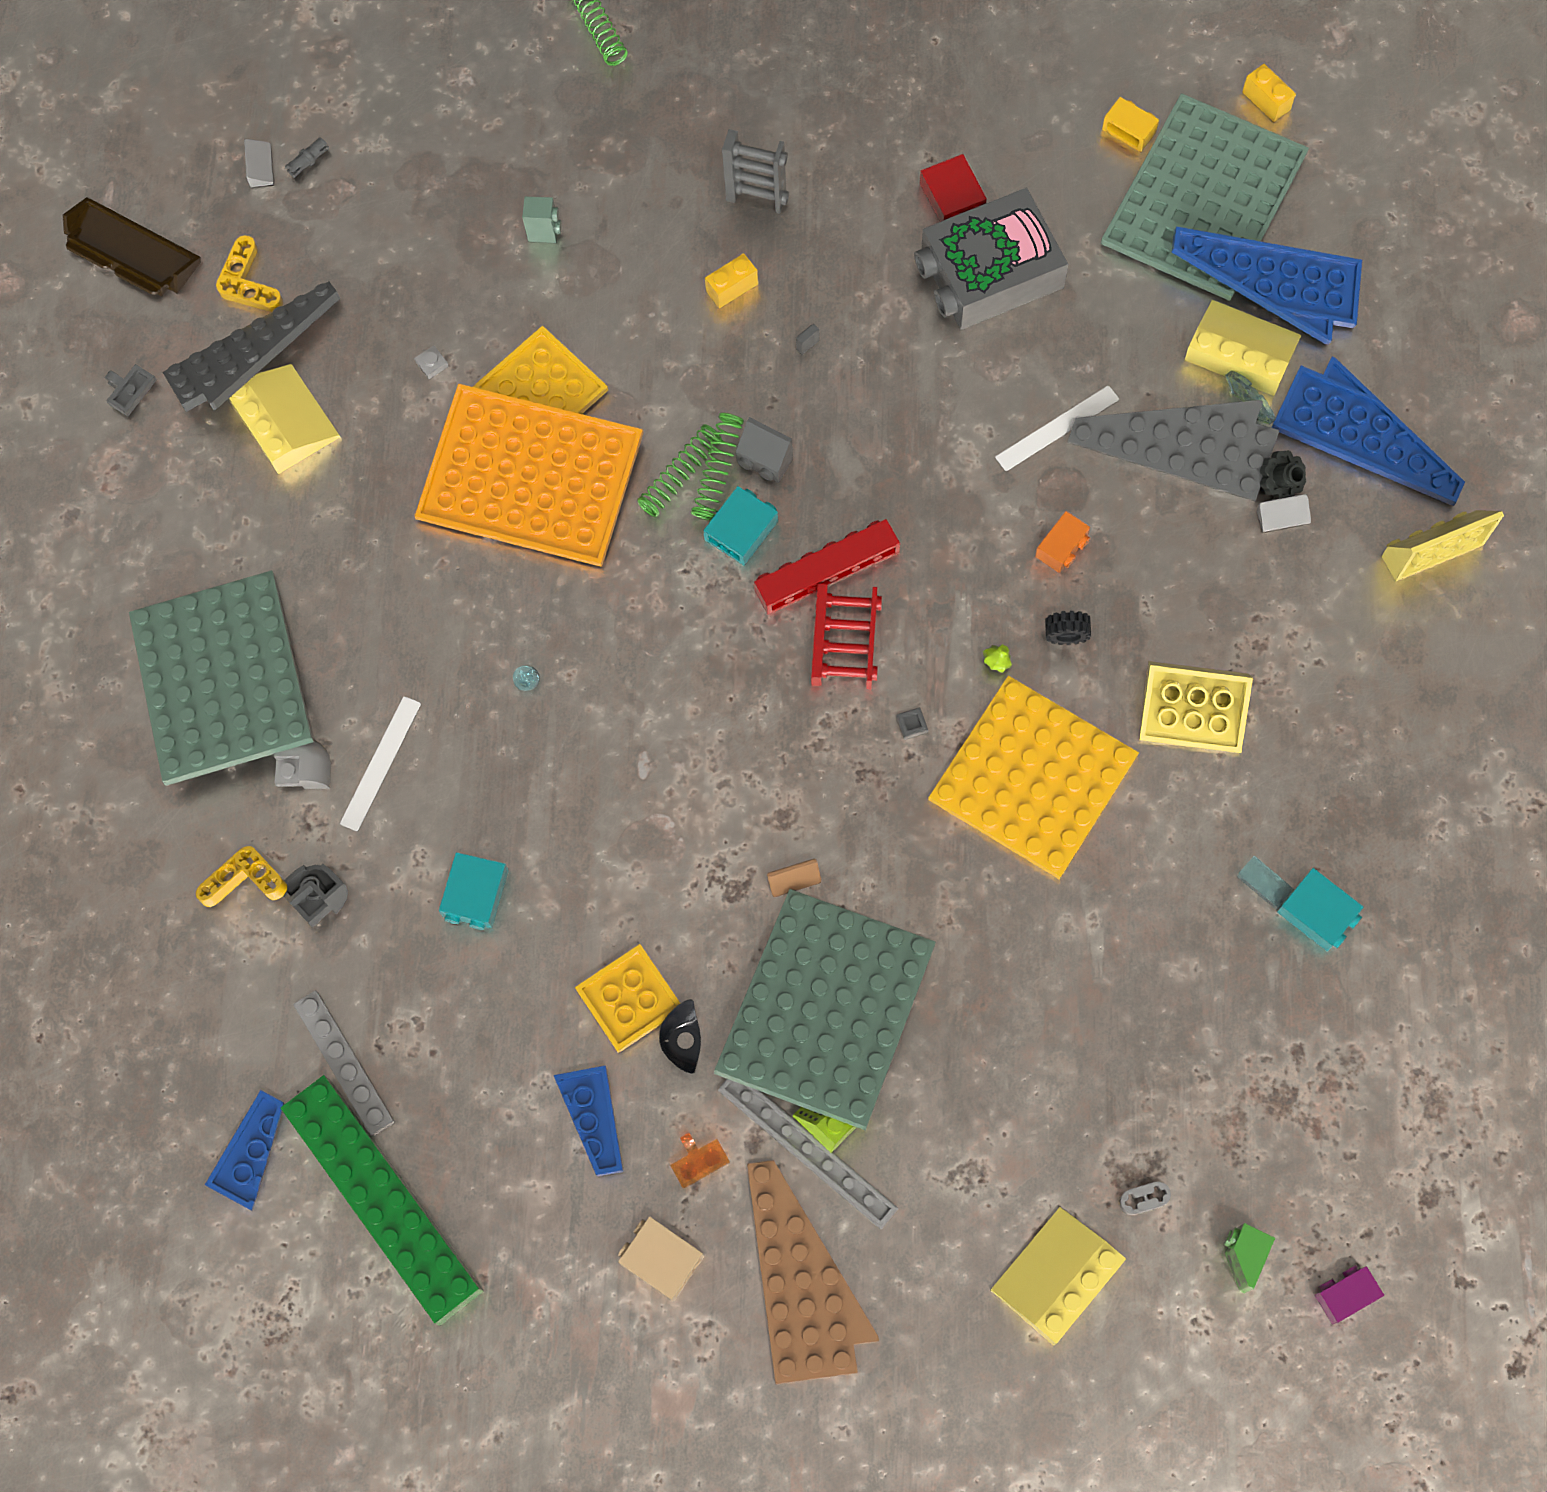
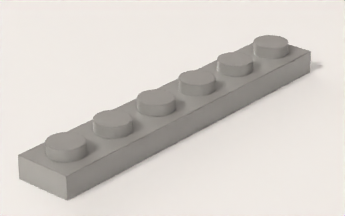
(344, 1063)

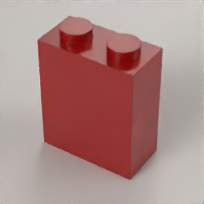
(951, 187)

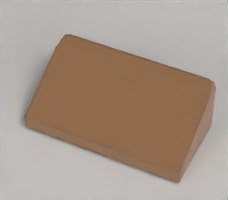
(794, 877)

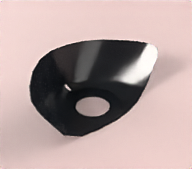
(679, 1021)

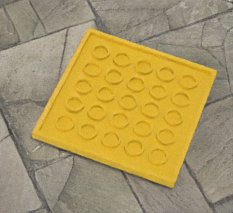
(1033, 777)

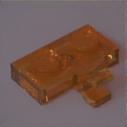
(699, 1161)

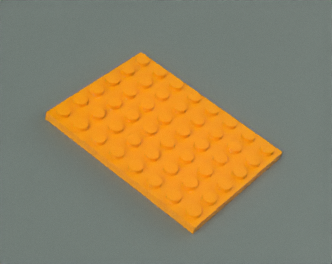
(529, 474)

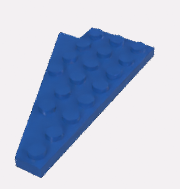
(1293, 283)
(1351, 423)

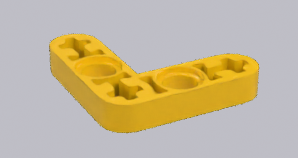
(238, 281)
(241, 870)

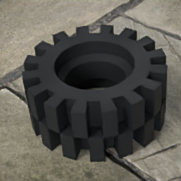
(1068, 628)

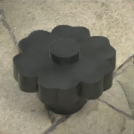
(1283, 475)

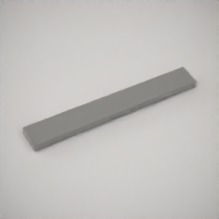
(810, 1152)

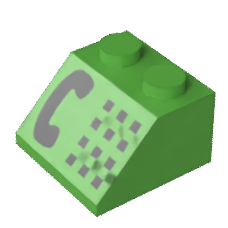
(1247, 1254)

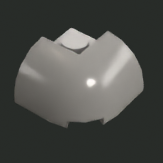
(303, 766)

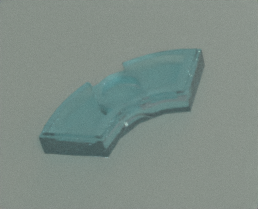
(1244, 391)

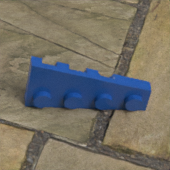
(592, 1112)
(246, 1156)

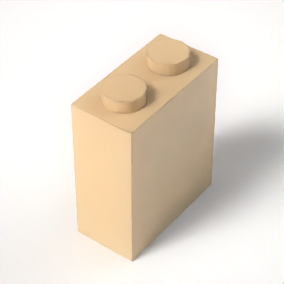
(660, 1258)

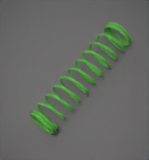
(605, 55)
(727, 419)
(646, 503)

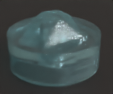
(526, 678)

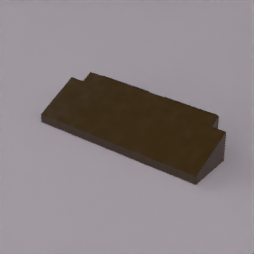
(127, 248)

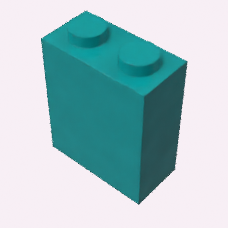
(741, 525)
(473, 891)
(1321, 910)

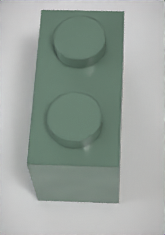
(541, 219)

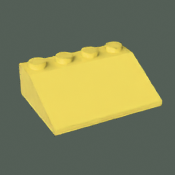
(1242, 344)
(283, 416)
(1440, 542)
(1195, 706)
(1058, 1275)

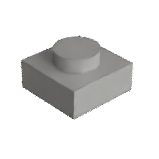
(431, 362)

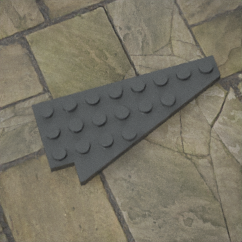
(233, 361)
(1200, 444)

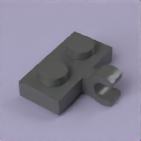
(129, 390)

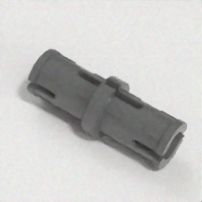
(306, 157)

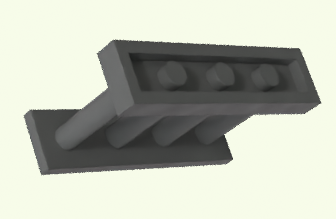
(734, 172)

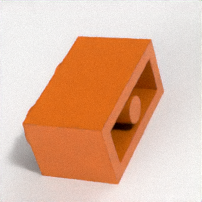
(1062, 542)

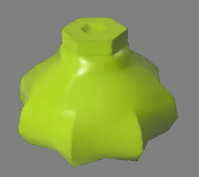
(997, 658)

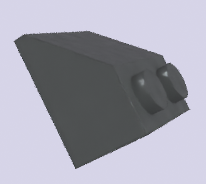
(764, 450)

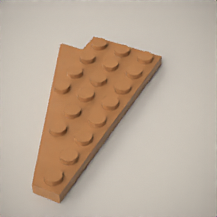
(806, 1298)

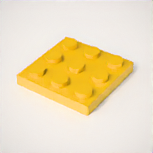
(628, 998)

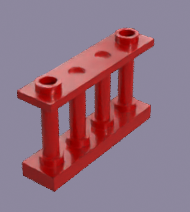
(825, 623)

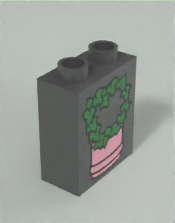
(991, 259)

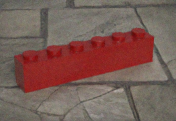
(826, 566)

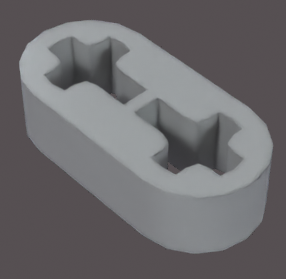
(1143, 1191)

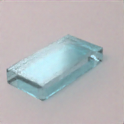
(1265, 882)

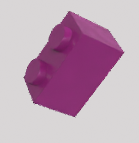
(1349, 1294)

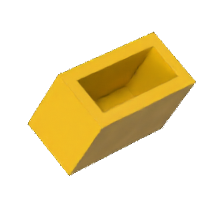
(1268, 92)
(1130, 124)
(731, 280)

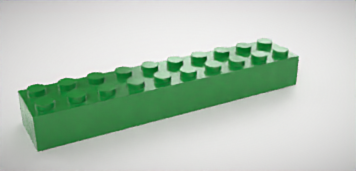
(382, 1200)

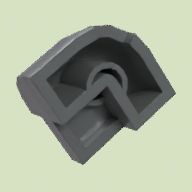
(315, 892)

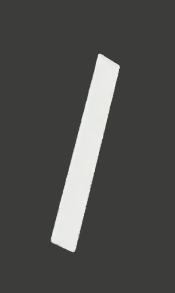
(1056, 428)
(380, 764)

